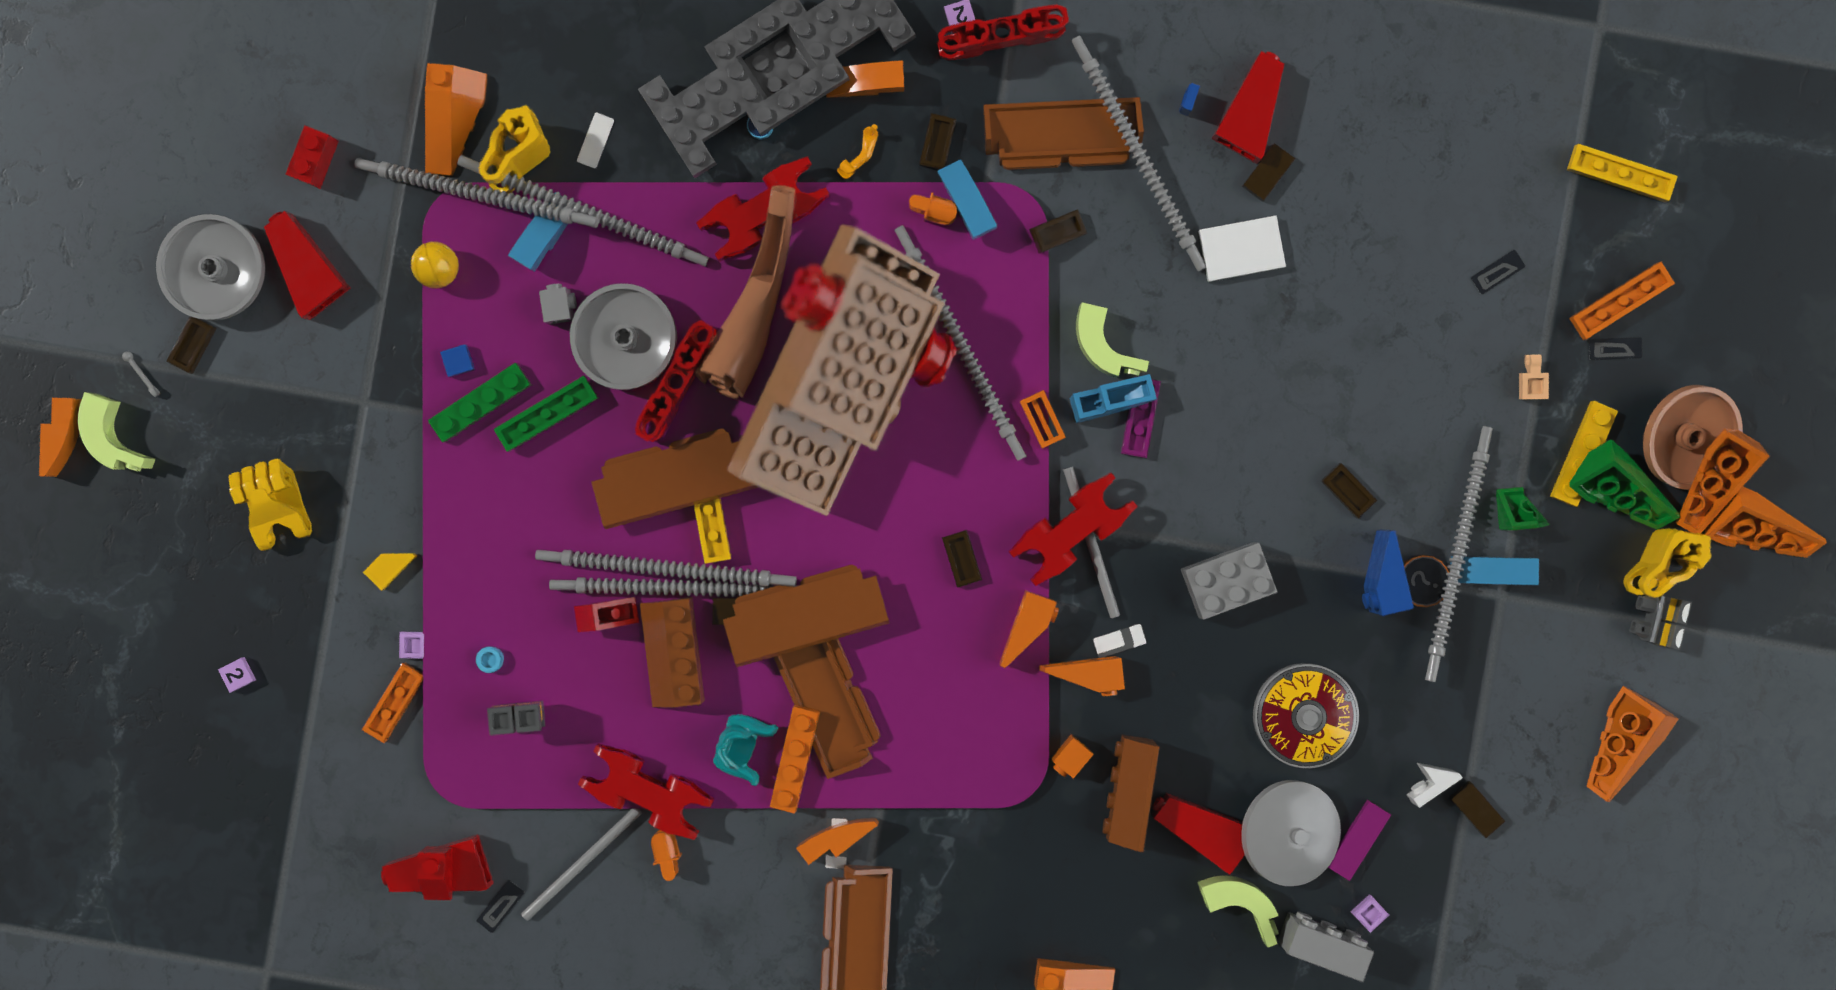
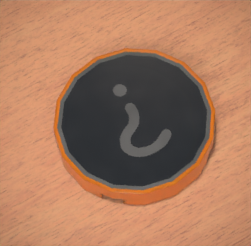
(1425, 580)

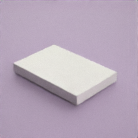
(1242, 248)

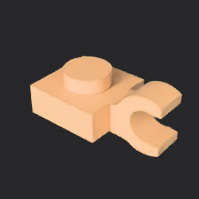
(1533, 383)

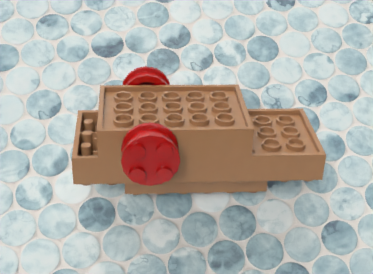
(843, 369)

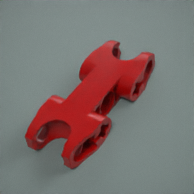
(1026, 29)
(747, 218)
(673, 397)
(1057, 540)
(631, 784)

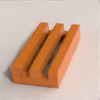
(1032, 399)

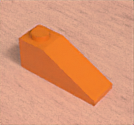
(1031, 620)
(1097, 674)
(1072, 976)

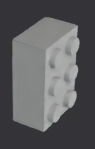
(1229, 580)
(1325, 945)

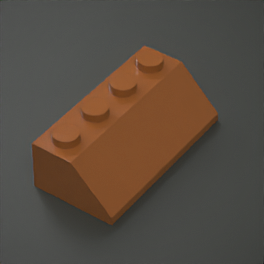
(672, 653)
(1131, 792)

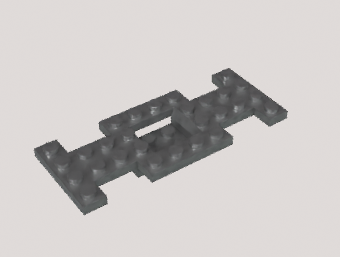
(776, 78)

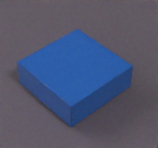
(1189, 99)
(457, 360)

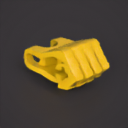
(532, 147)
(271, 499)
(1687, 548)

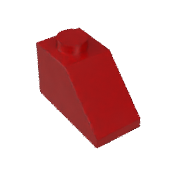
(606, 614)
(436, 872)

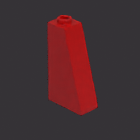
(1250, 114)
(306, 269)
(1205, 830)
(469, 869)

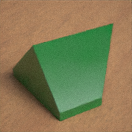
(1517, 511)

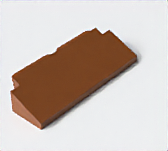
(1059, 132)
(667, 479)
(804, 615)
(821, 681)
(857, 929)

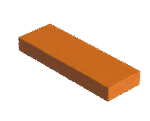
(393, 702)

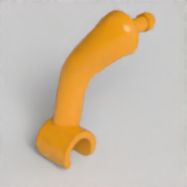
(870, 137)

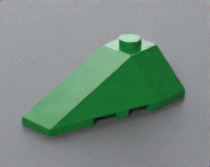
(1619, 483)

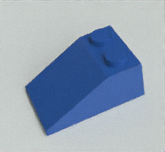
(1386, 579)

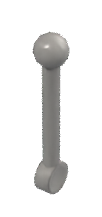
(128, 357)

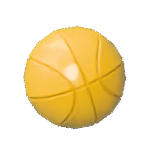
(434, 264)

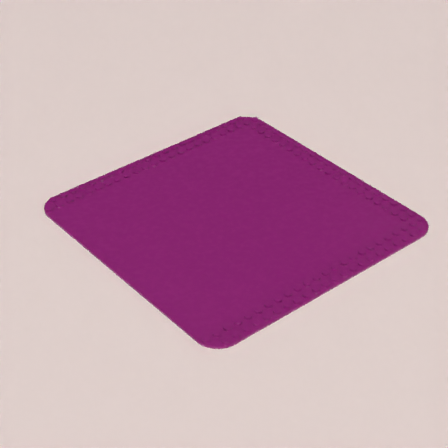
(944, 707)

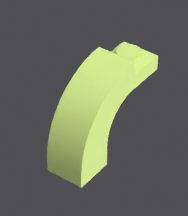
(1095, 348)
(97, 432)
(1235, 891)

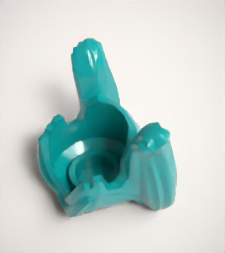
(737, 746)

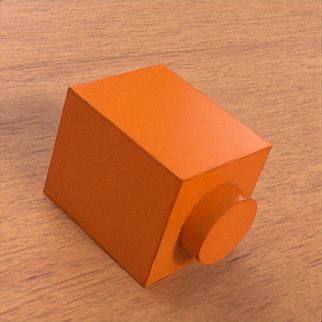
(1071, 757)

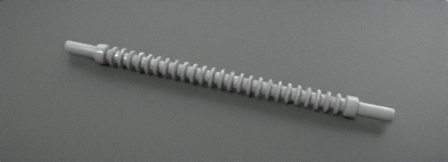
(1090, 66)
(488, 195)
(676, 249)
(1006, 430)
(1480, 458)
(568, 558)
(582, 585)

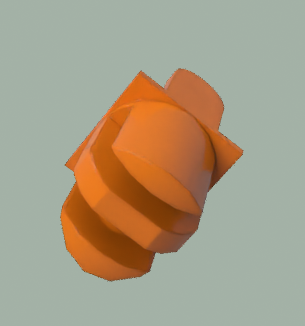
(934, 208)
(666, 854)

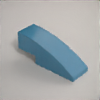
(968, 199)
(536, 241)
(1112, 398)
(1500, 570)

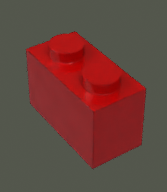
(312, 157)

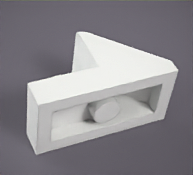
(1437, 781)

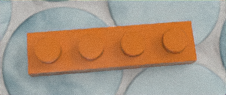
(1622, 300)
(794, 759)

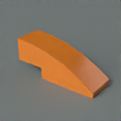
(871, 79)
(59, 437)
(836, 838)

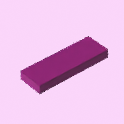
(1139, 427)
(1359, 839)

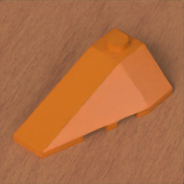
(451, 108)
(1722, 473)
(1760, 523)
(1630, 737)

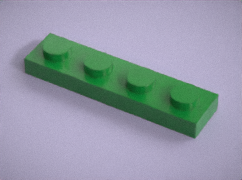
(479, 402)
(546, 413)

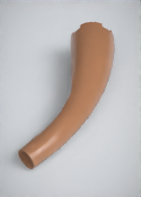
(744, 334)

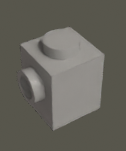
(557, 304)

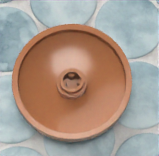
(1684, 429)

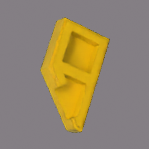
(387, 568)

